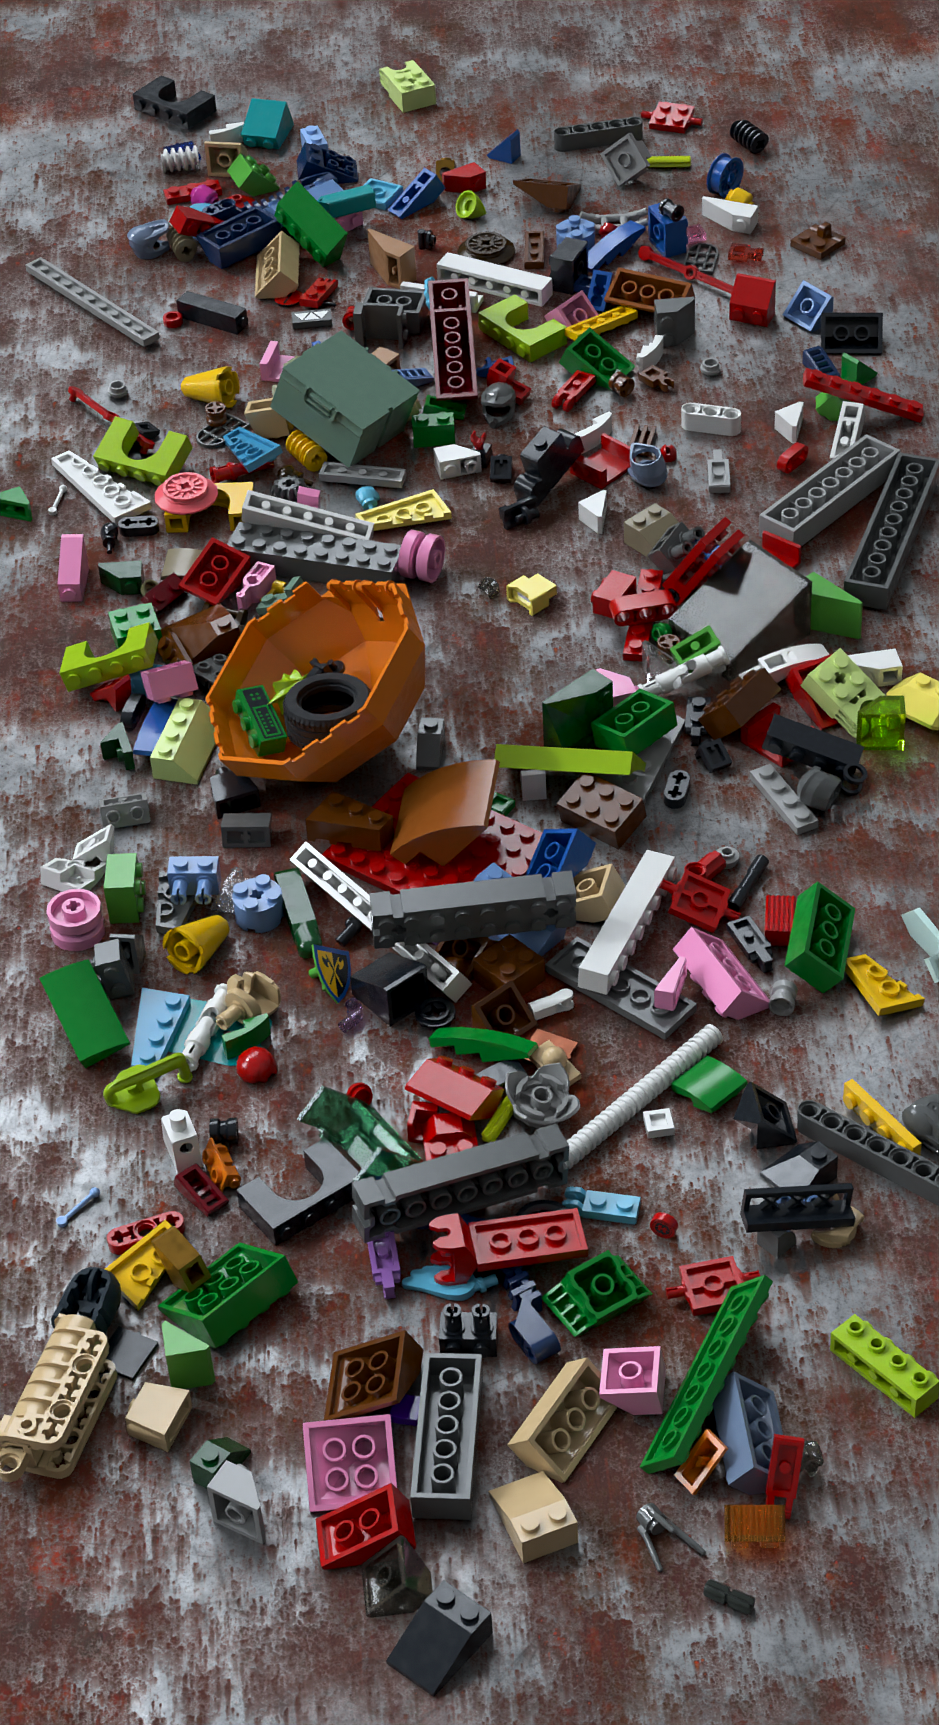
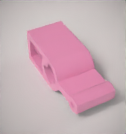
(256, 584)

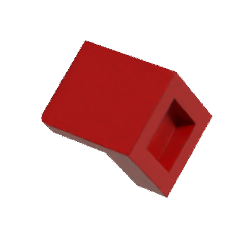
(419, 1114)

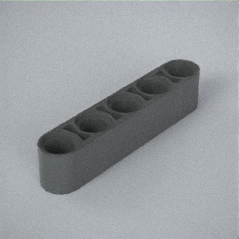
(596, 133)

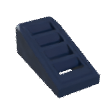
(818, 359)

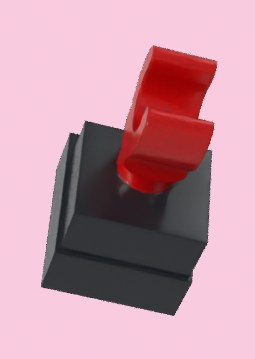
(484, 448)

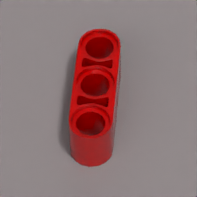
(642, 607)

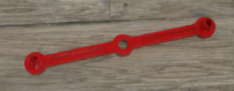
(646, 253)
(108, 415)

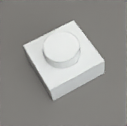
(658, 1123)

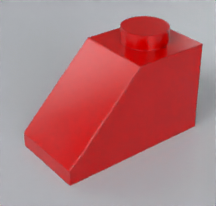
(465, 178)

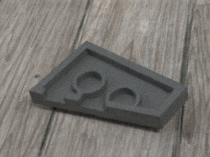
(169, 914)

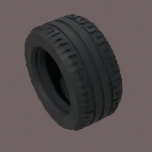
(321, 694)

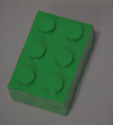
(634, 723)

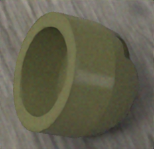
(147, 585)

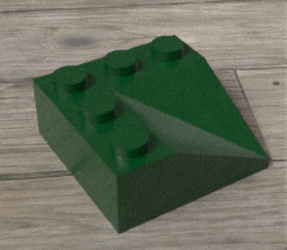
(573, 709)

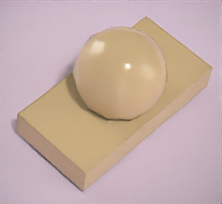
(549, 1054)

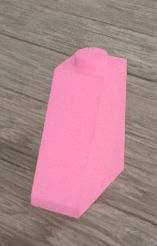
(72, 568)

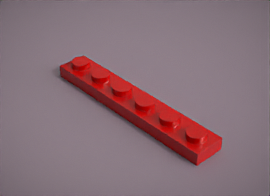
(862, 394)
(649, 581)

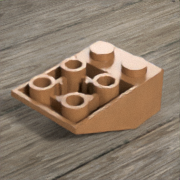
(392, 258)

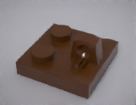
(818, 241)

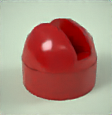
(669, 453)

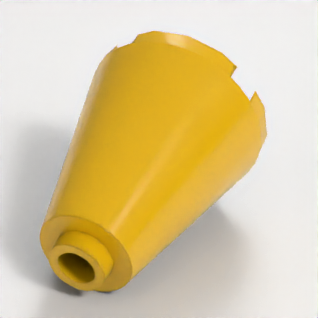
(213, 385)
(195, 943)

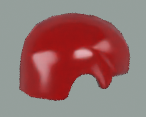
(256, 1065)

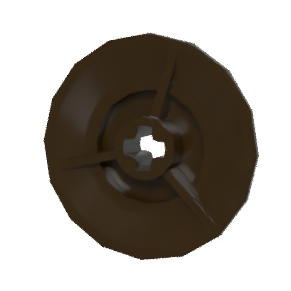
(487, 247)

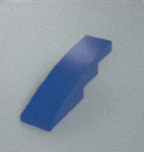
(614, 244)
(153, 727)

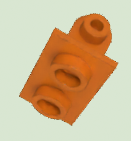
(220, 1165)

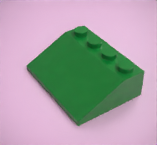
(239, 1289)

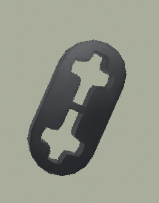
(138, 526)
(133, 710)
(680, 790)

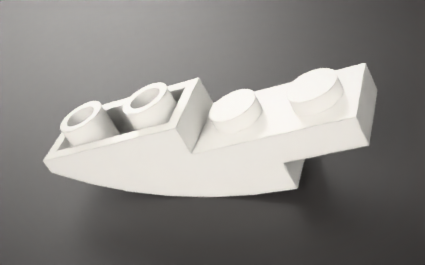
(782, 661)

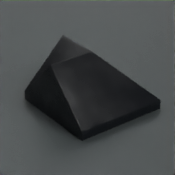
(766, 1117)

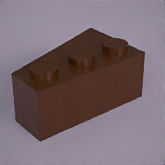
(350, 822)

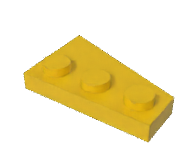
(878, 988)
(139, 1268)

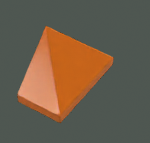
(701, 1461)

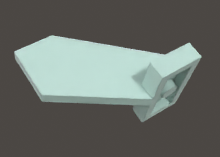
(927, 936)

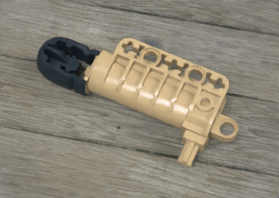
(62, 1381)

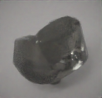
(489, 587)

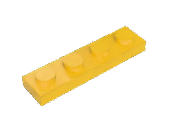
(603, 322)
(877, 1117)

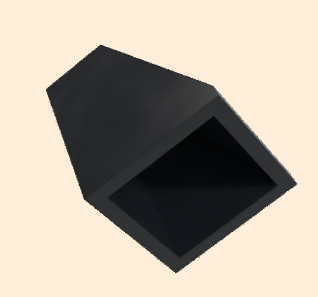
(391, 987)

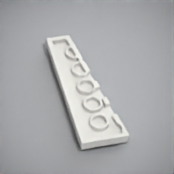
(100, 489)

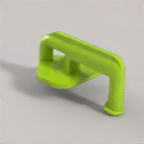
(135, 1087)

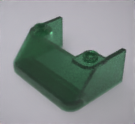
(359, 1132)

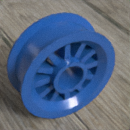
(724, 174)

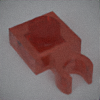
(743, 252)

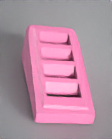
(669, 989)

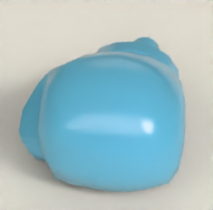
(367, 497)

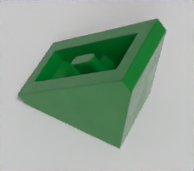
(855, 370)
(15, 504)

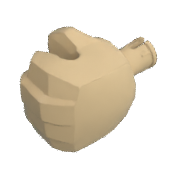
(248, 997)

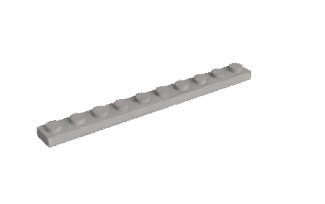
(93, 302)

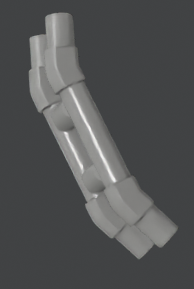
(623, 218)

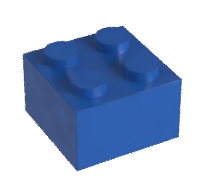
(665, 234)

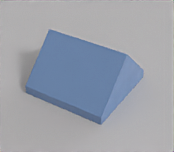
(808, 305)

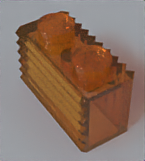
(754, 1524)

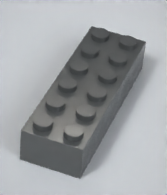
(447, 1436)

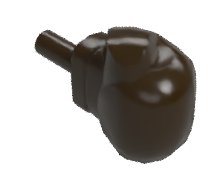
(289, 470)

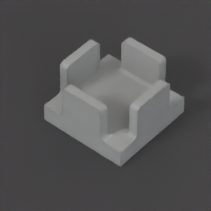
(626, 159)

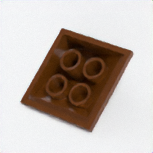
(550, 193)
(206, 633)
(372, 1375)

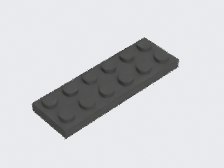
(630, 997)

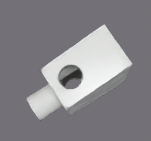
(179, 1130)

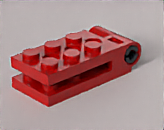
(695, 569)

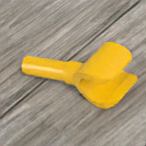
(277, 587)

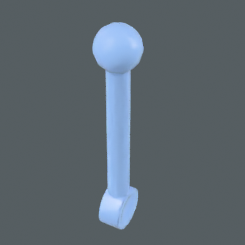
(62, 1220)

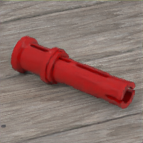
(232, 471)

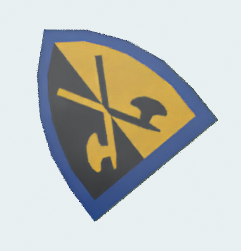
(333, 969)

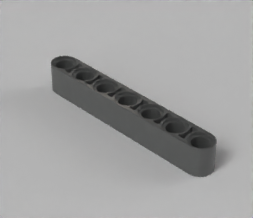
(869, 1149)

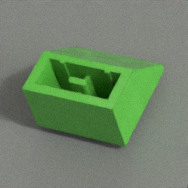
(251, 176)

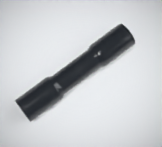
(753, 873)

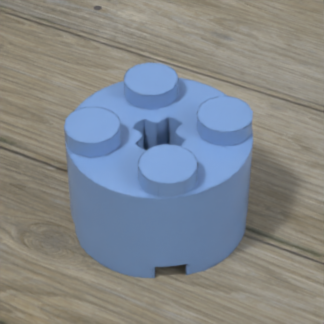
(577, 229)
(258, 904)

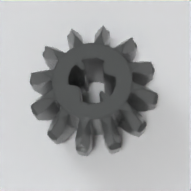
(287, 487)

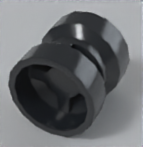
(224, 1130)

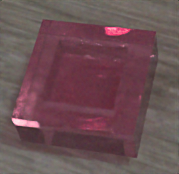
(695, 234)

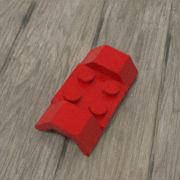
(447, 1135)

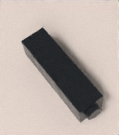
(212, 312)

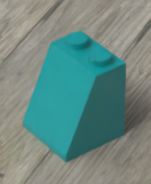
(266, 123)

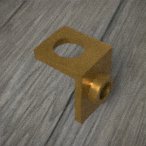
(444, 162)

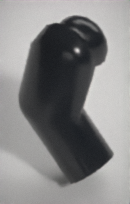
(353, 927)

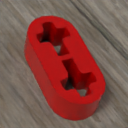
(792, 457)

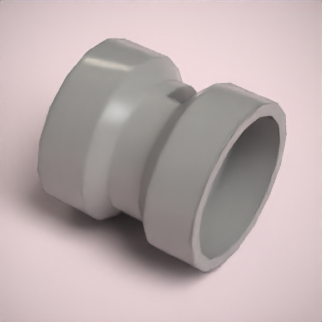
(783, 997)

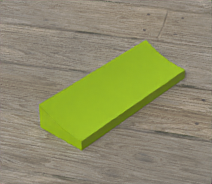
(568, 759)

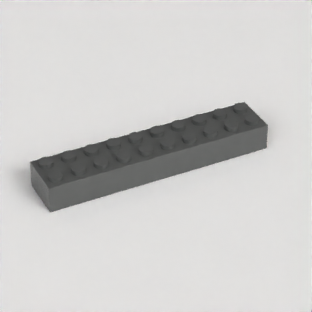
(892, 530)

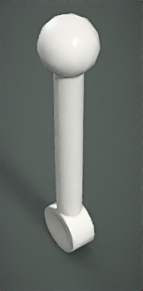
(52, 510)

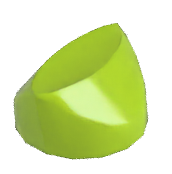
(469, 205)

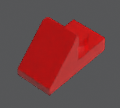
(115, 691)

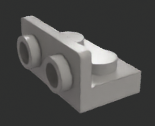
(125, 810)

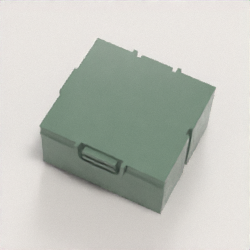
(344, 398)

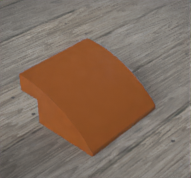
(445, 811)

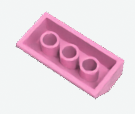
(721, 975)

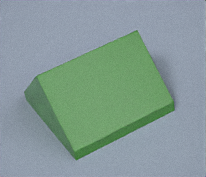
(187, 1358)

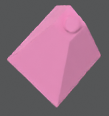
(347, 1459)

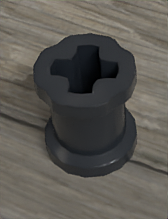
(670, 209)

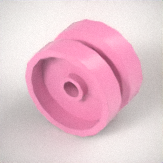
(421, 556)
(75, 920)

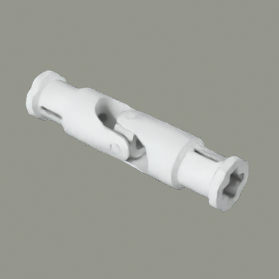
(679, 676)
(199, 1037)

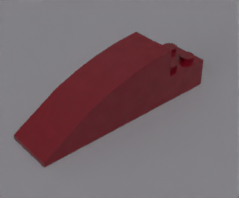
(452, 340)

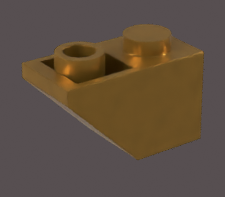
(181, 1260)

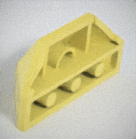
(921, 699)

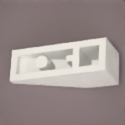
(731, 214)
(848, 427)

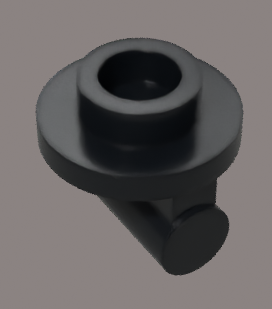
(426, 239)

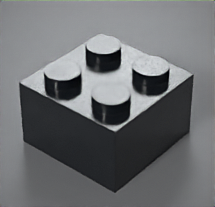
(568, 264)

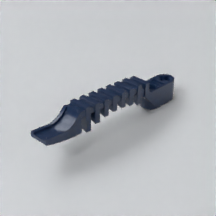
(227, 208)
(529, 1328)

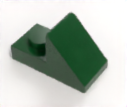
(118, 745)

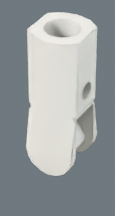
(552, 1004)

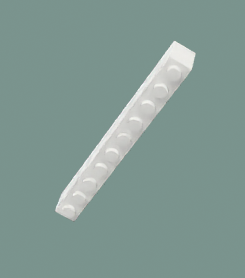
(357, 902)

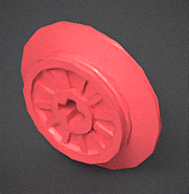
(186, 493)

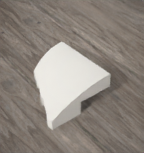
(71, 874)

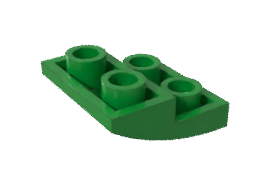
(709, 1084)

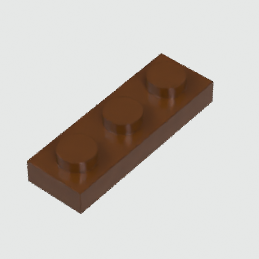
(172, 649)

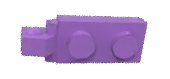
(385, 1263)

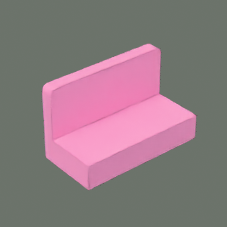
(272, 363)

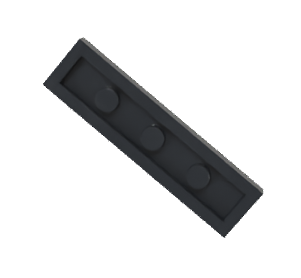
(796, 1213)

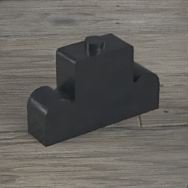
(546, 462)

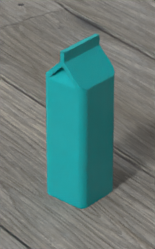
(349, 201)

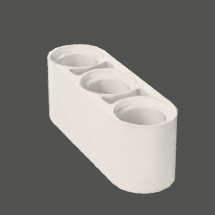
(711, 419)

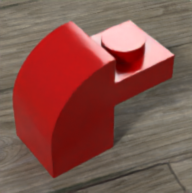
(505, 372)

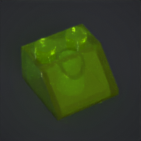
(882, 724)

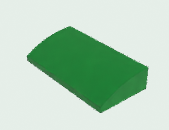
(85, 1012)

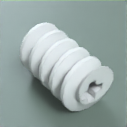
(181, 158)

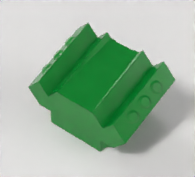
(595, 1293)

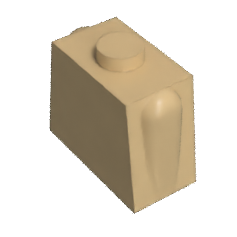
(267, 421)
(158, 1414)

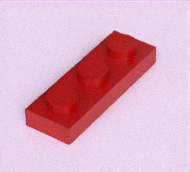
(182, 193)

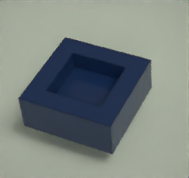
(583, 283)

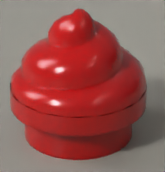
(606, 229)
(361, 1091)

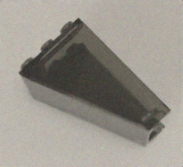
(751, 606)

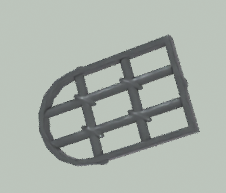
(697, 253)
(220, 437)

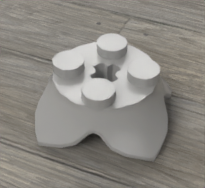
(542, 1097)

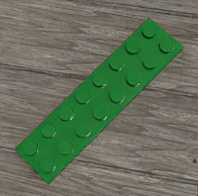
(706, 1375)

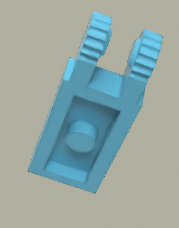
(603, 1205)

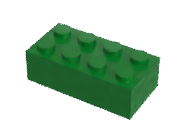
(820, 937)

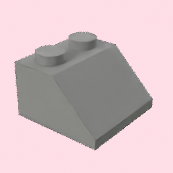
(236, 1501)

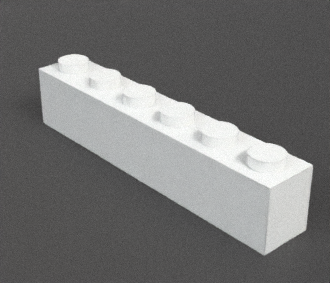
(496, 278)
(281, 513)

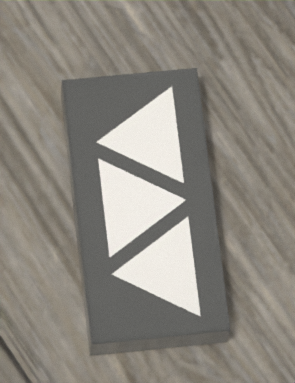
(311, 318)

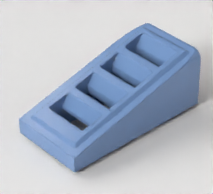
(415, 376)

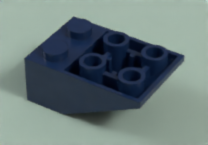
(317, 160)

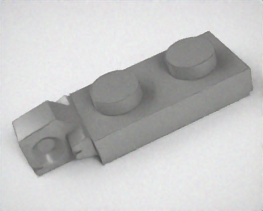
(718, 473)

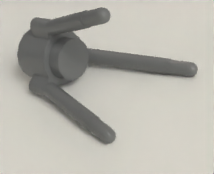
(655, 1522)

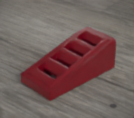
(195, 1173)

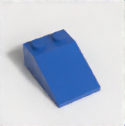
(561, 851)

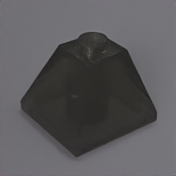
(395, 1580)

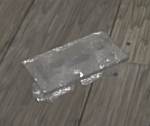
(224, 900)

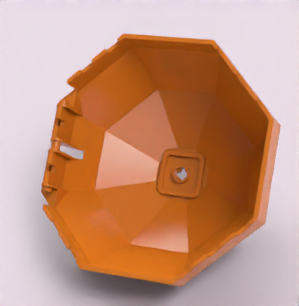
(325, 627)

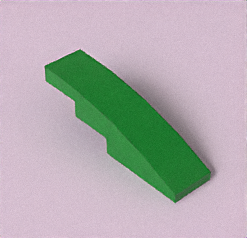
(489, 1043)

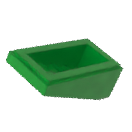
(432, 406)

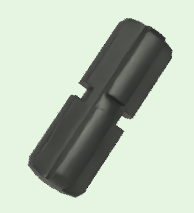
(723, 1594)

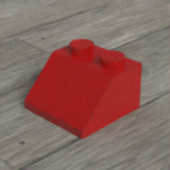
(752, 300)

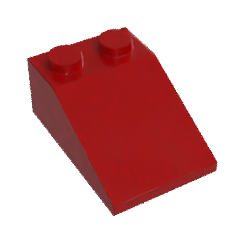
(216, 572)
(808, 704)
(364, 1527)

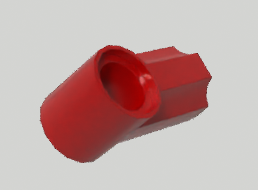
(708, 866)

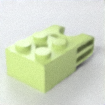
(408, 87)
(841, 689)

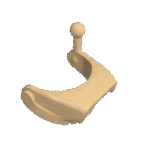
(838, 1236)

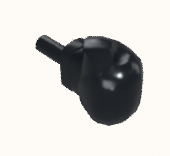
(108, 535)

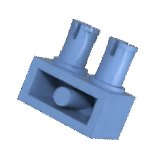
(193, 877)

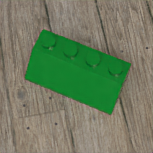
(311, 225)

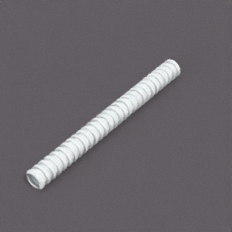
(642, 1093)

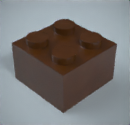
(509, 961)

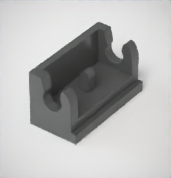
(246, 830)

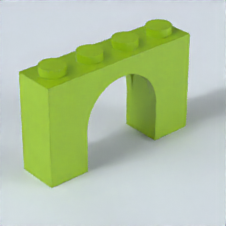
(529, 344)
(117, 442)
(83, 669)

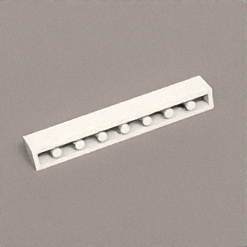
(626, 923)

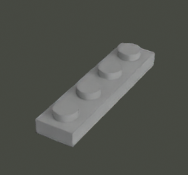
(362, 475)
(783, 799)

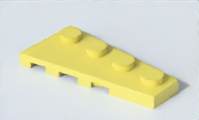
(408, 511)

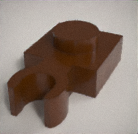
(655, 377)

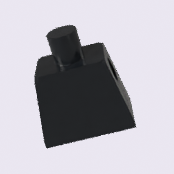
(233, 793)

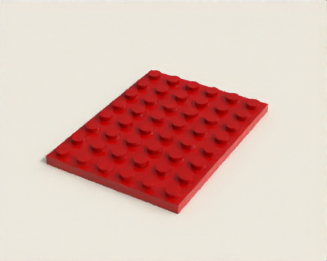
(502, 843)

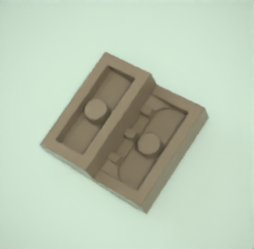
(179, 561)

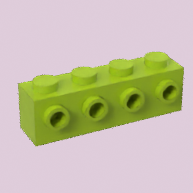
(885, 1365)

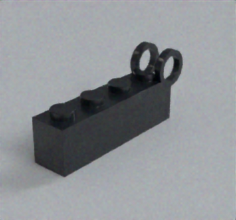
(816, 748)

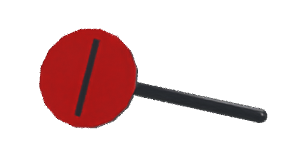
(293, 299)

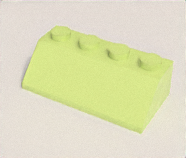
(184, 743)

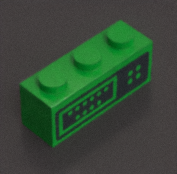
(259, 721)

